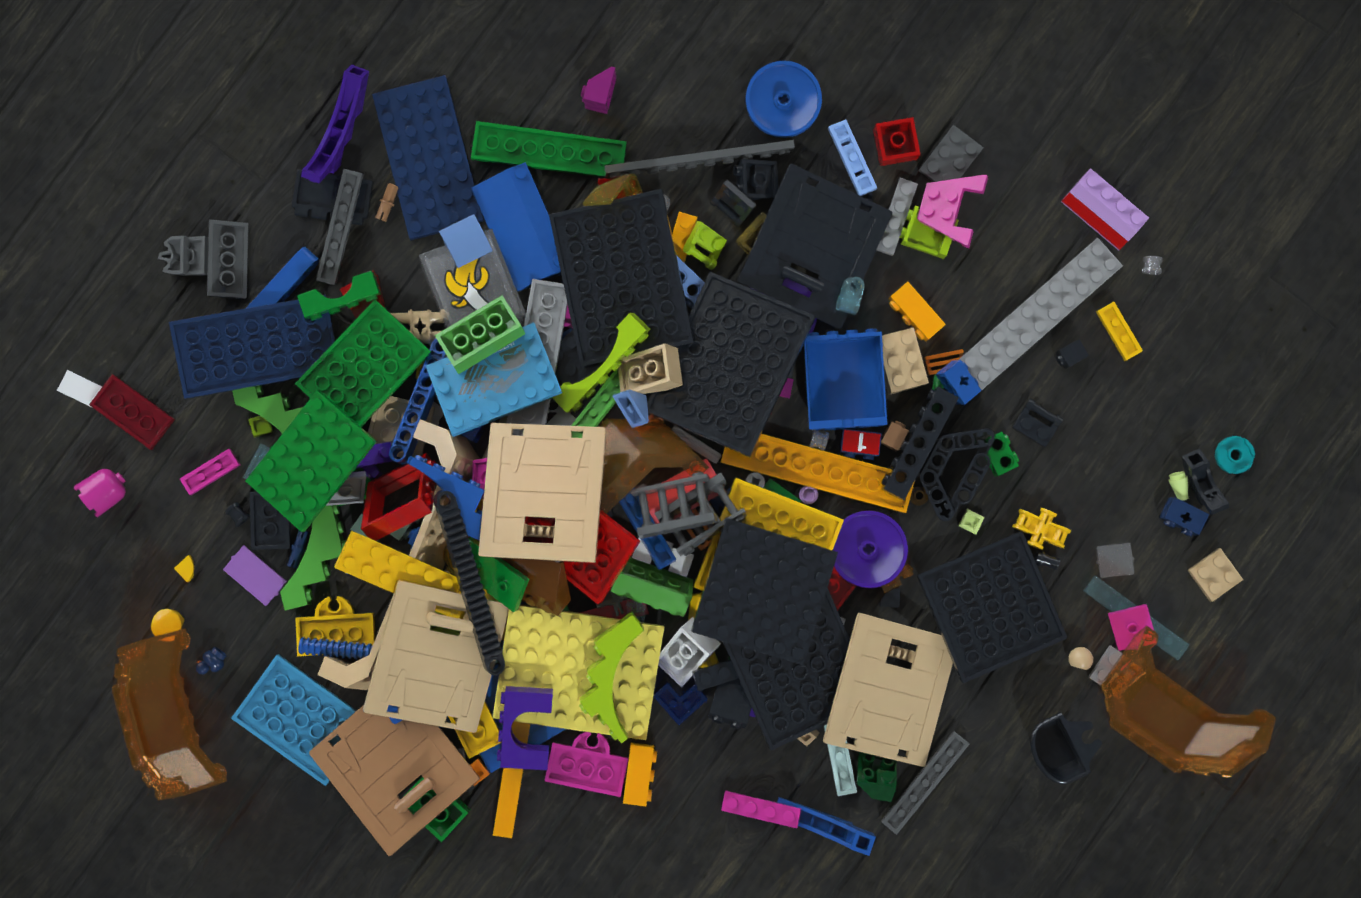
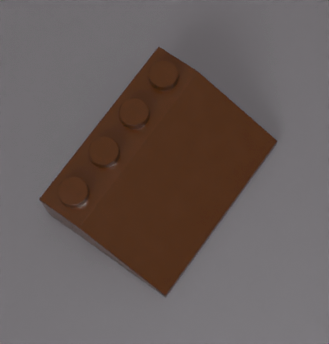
(546, 584)

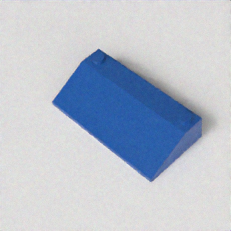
(519, 225)

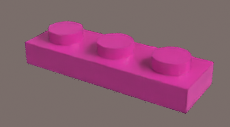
(210, 471)

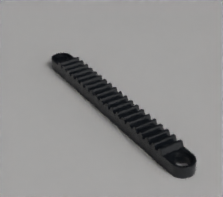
(469, 582)

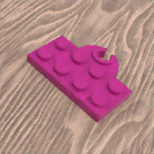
(587, 766)

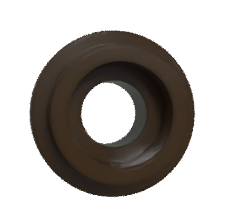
(914, 500)

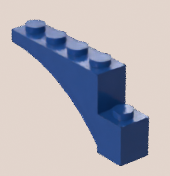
(466, 494)
(834, 828)

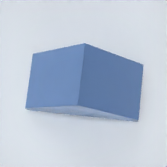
(633, 407)

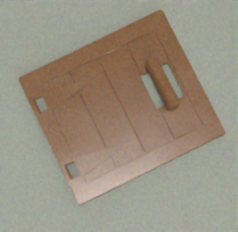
(380, 761)

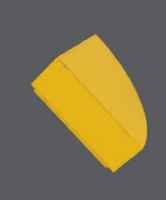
(186, 568)

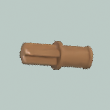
(387, 202)

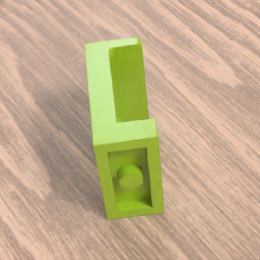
(923, 237)

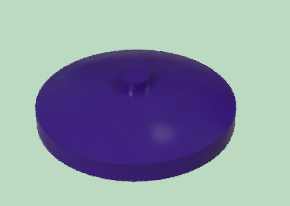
(870, 549)

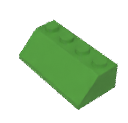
(480, 334)
(654, 587)

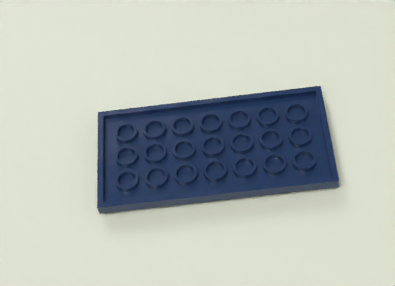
(427, 156)
(247, 347)

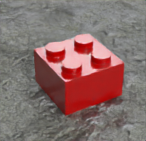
(896, 141)

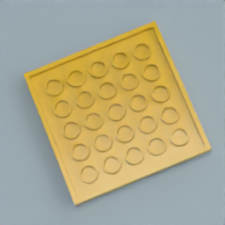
(778, 515)

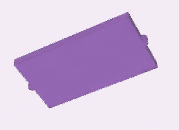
(254, 575)

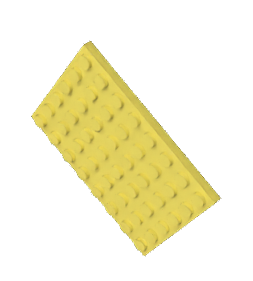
(555, 654)

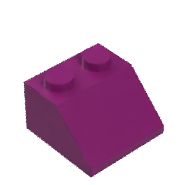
(599, 91)

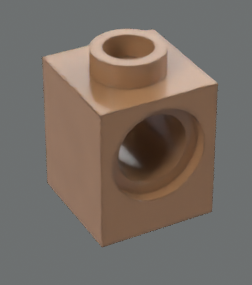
(894, 435)

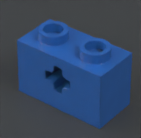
(959, 381)

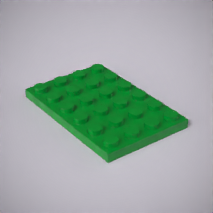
(365, 364)
(310, 461)

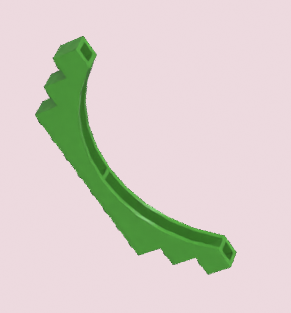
(326, 534)

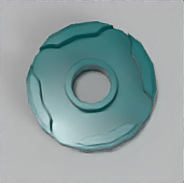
(1224, 459)

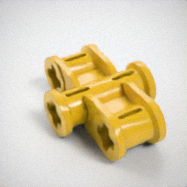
(1041, 528)

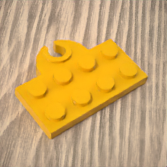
(336, 625)

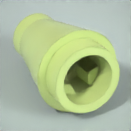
(1179, 484)

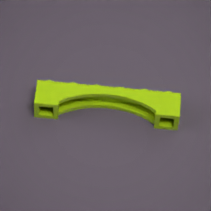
(630, 332)

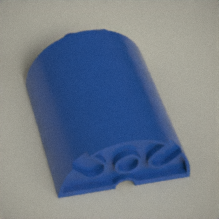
(845, 380)

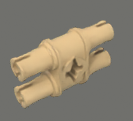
(427, 318)

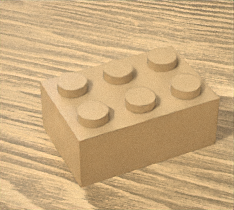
(902, 362)

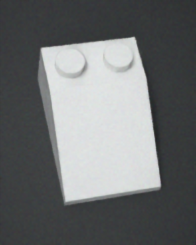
(686, 653)

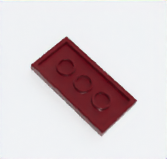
(132, 412)

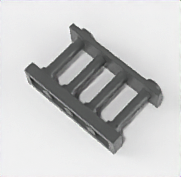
(715, 485)
(686, 520)

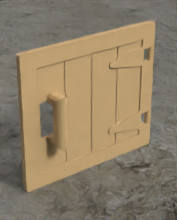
(543, 477)
(430, 670)
(886, 703)

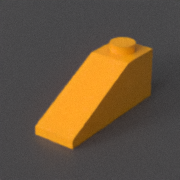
(681, 232)

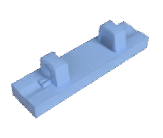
(852, 157)

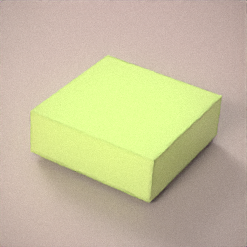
(971, 521)

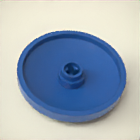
(783, 99)

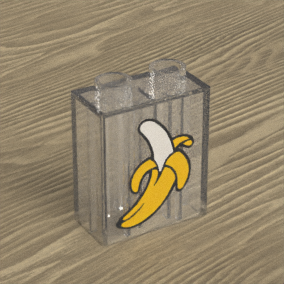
(470, 286)

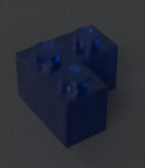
(679, 706)

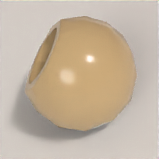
(1081, 658)

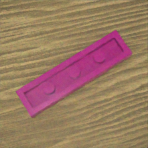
(761, 809)

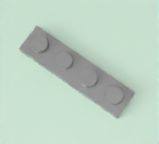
(899, 206)

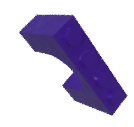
(514, 752)

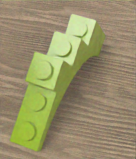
(612, 645)

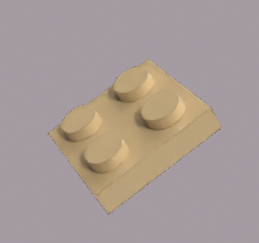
(1215, 574)

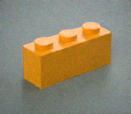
(916, 312)
(639, 774)

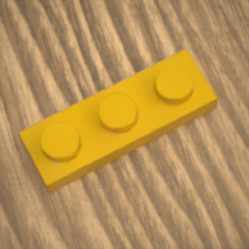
(1119, 331)

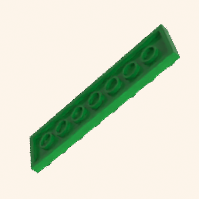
(546, 149)

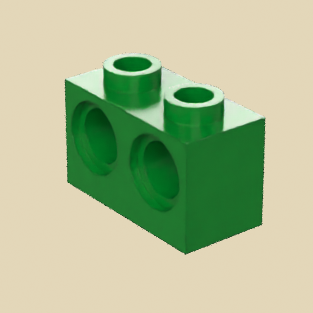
(1003, 451)

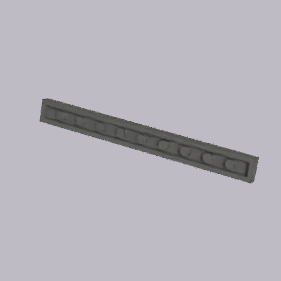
(692, 160)

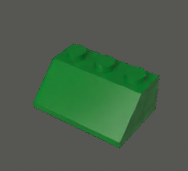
(447, 819)

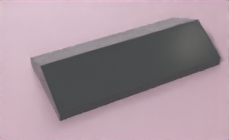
(227, 259)

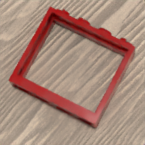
(377, 526)

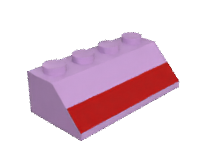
(1104, 209)

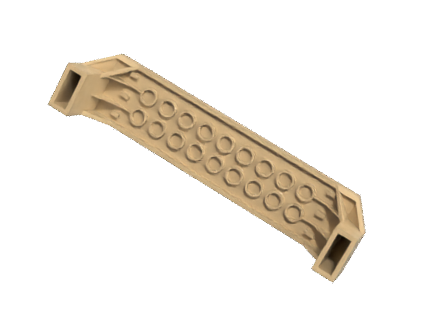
(457, 456)

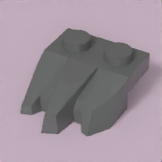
(186, 255)

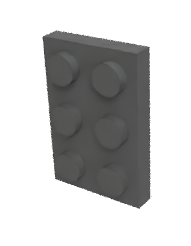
(951, 156)

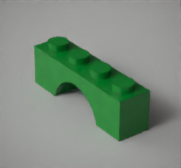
(362, 288)

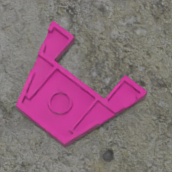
(942, 204)

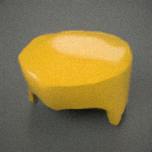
(166, 622)

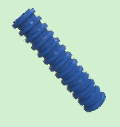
(334, 648)

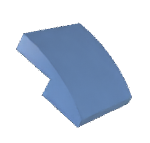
(465, 241)

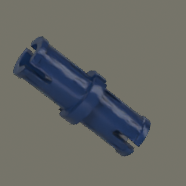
(298, 549)

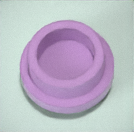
(808, 495)

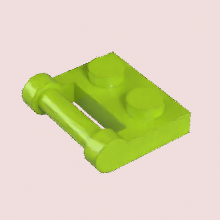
(706, 239)

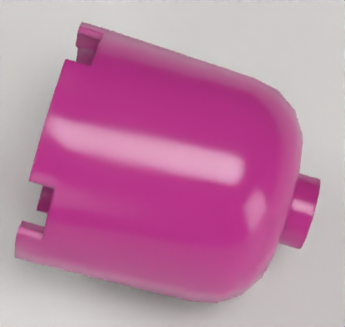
(101, 490)

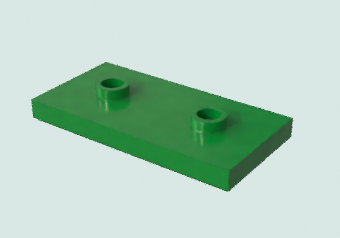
(500, 578)

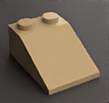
(651, 370)

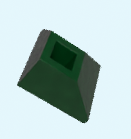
(877, 776)

